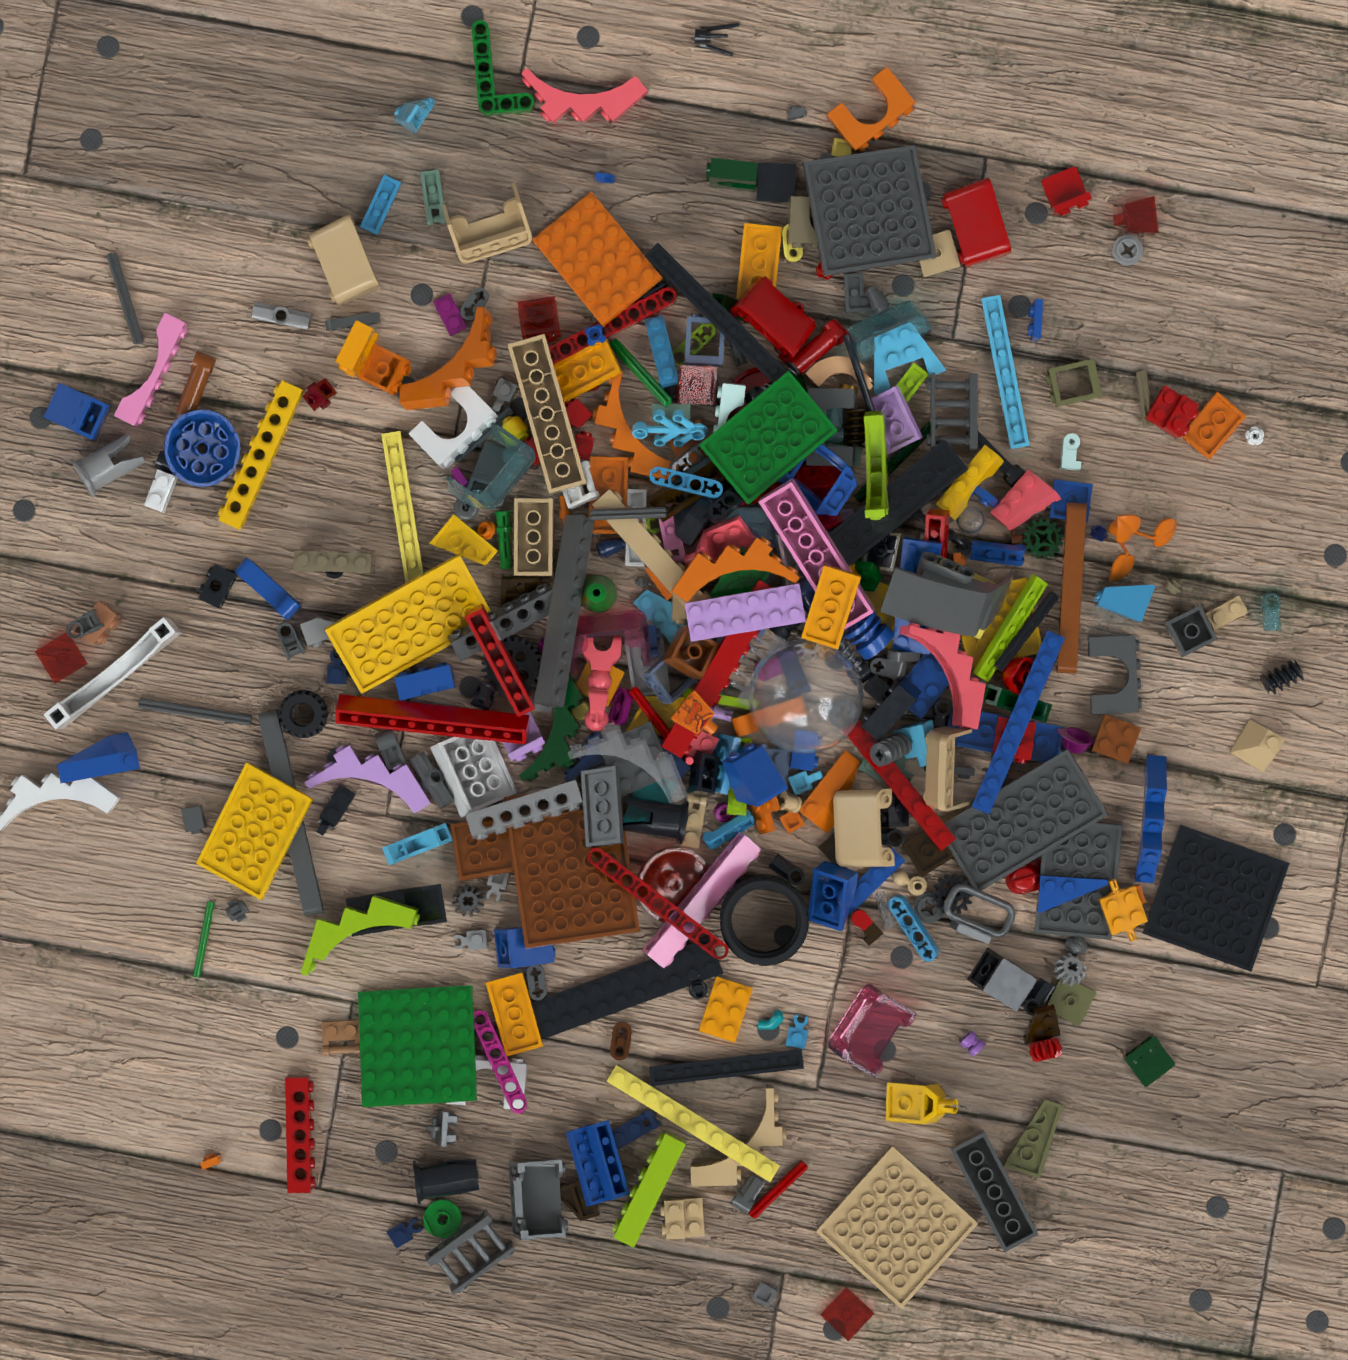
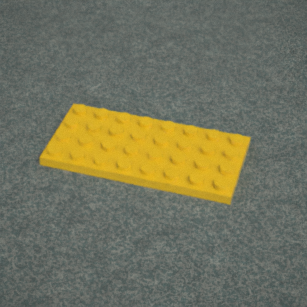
(405, 624)

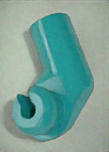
(773, 1022)

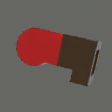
(862, 920)

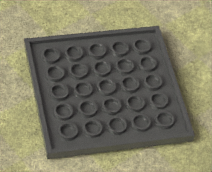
(869, 210)

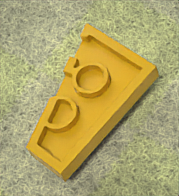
(462, 540)

